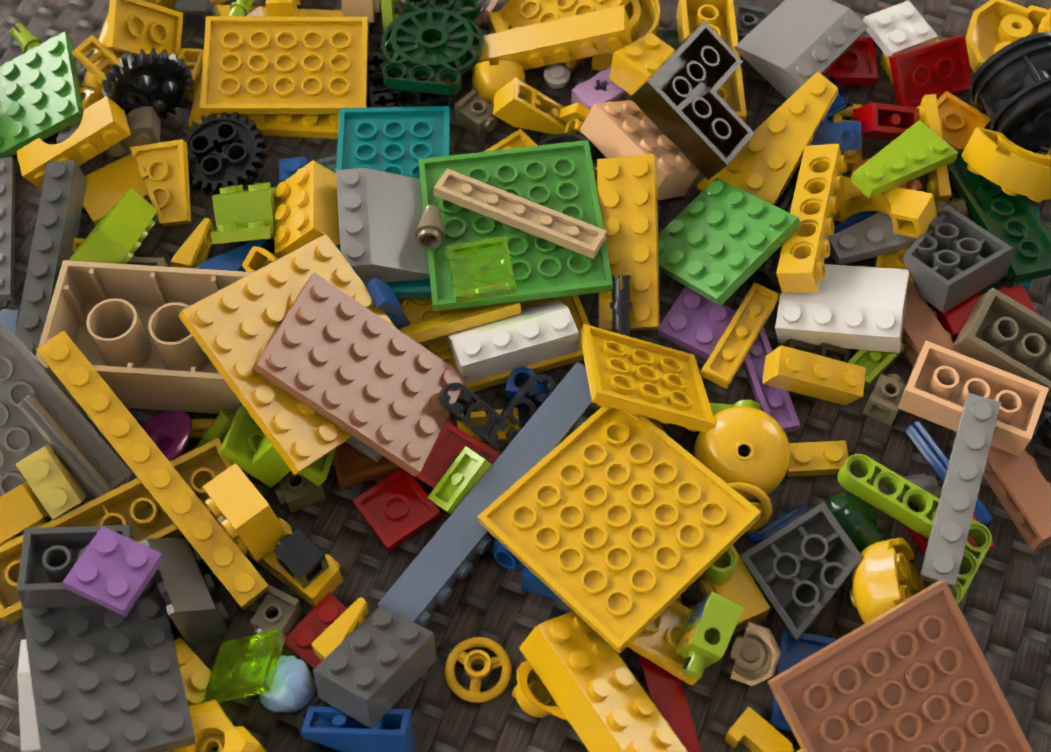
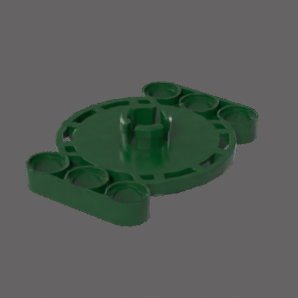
(417, 54)

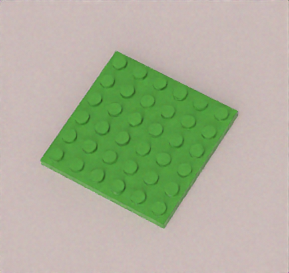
(549, 175)

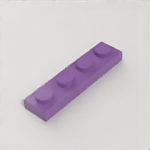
(773, 400)

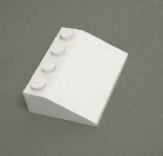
(851, 310)

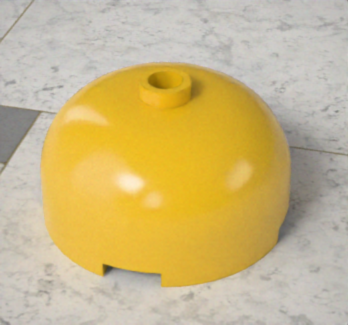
(760, 434)
(884, 578)

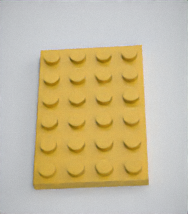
(284, 64)

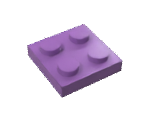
(695, 323)
(113, 571)

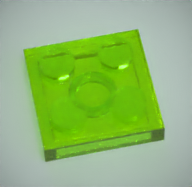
(481, 269)
(245, 666)

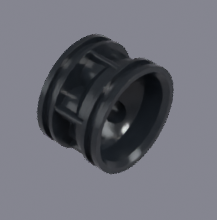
(1016, 91)

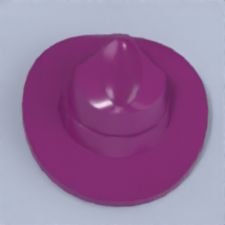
(169, 432)

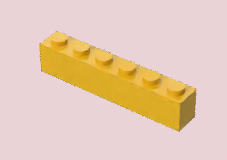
(560, 39)

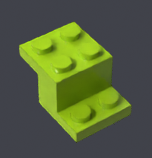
(244, 213)
(255, 454)

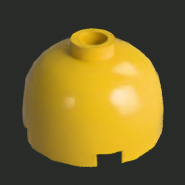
(490, 78)

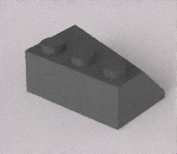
(955, 260)
(802, 566)
(188, 591)

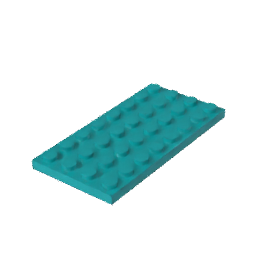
(392, 143)

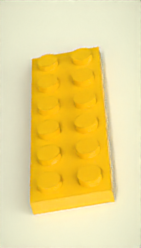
(631, 220)

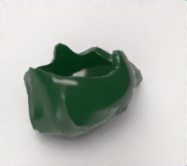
(856, 519)

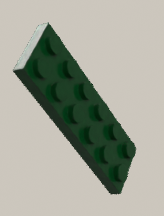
(1007, 218)

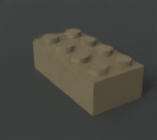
(1008, 338)

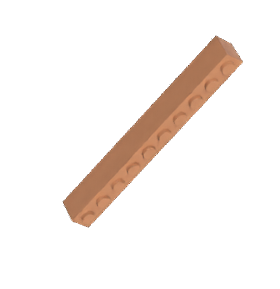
(1012, 478)

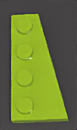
(904, 159)

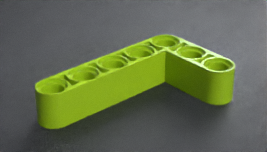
(897, 507)

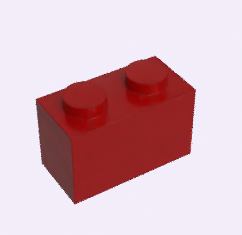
(885, 120)

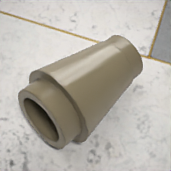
(430, 228)

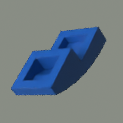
(387, 301)

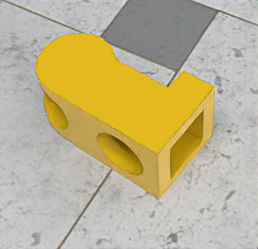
(757, 734)

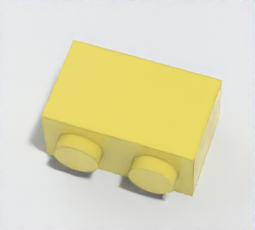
(51, 481)

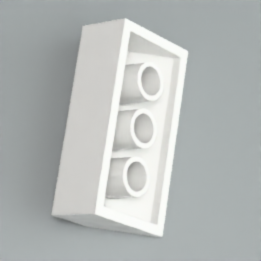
(514, 342)

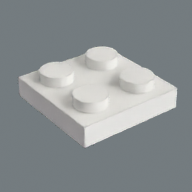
(899, 29)

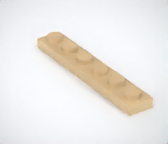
(520, 213)

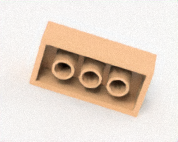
(624, 131)
(946, 377)

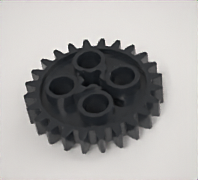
(149, 81)
(223, 151)

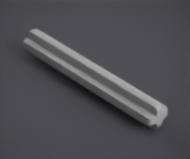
(64, 446)

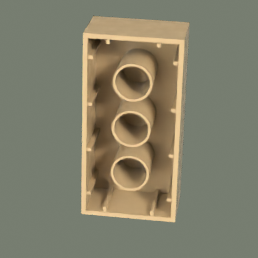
(132, 332)

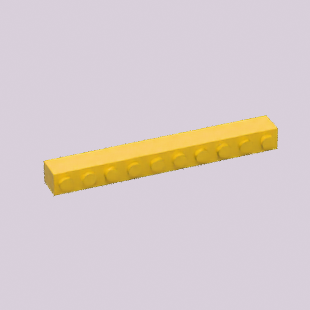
(153, 470)

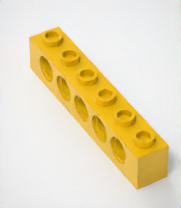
(814, 203)

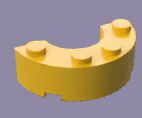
(644, 20)
(1009, 165)

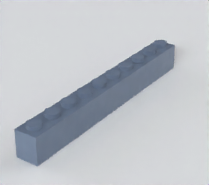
(462, 537)

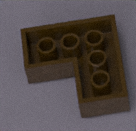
(685, 104)

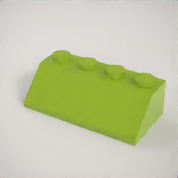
(118, 232)

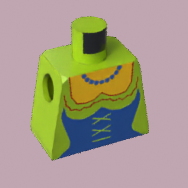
(707, 633)

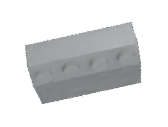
(800, 41)
(380, 224)

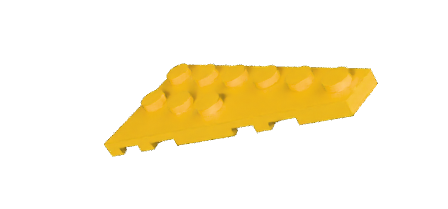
(779, 142)

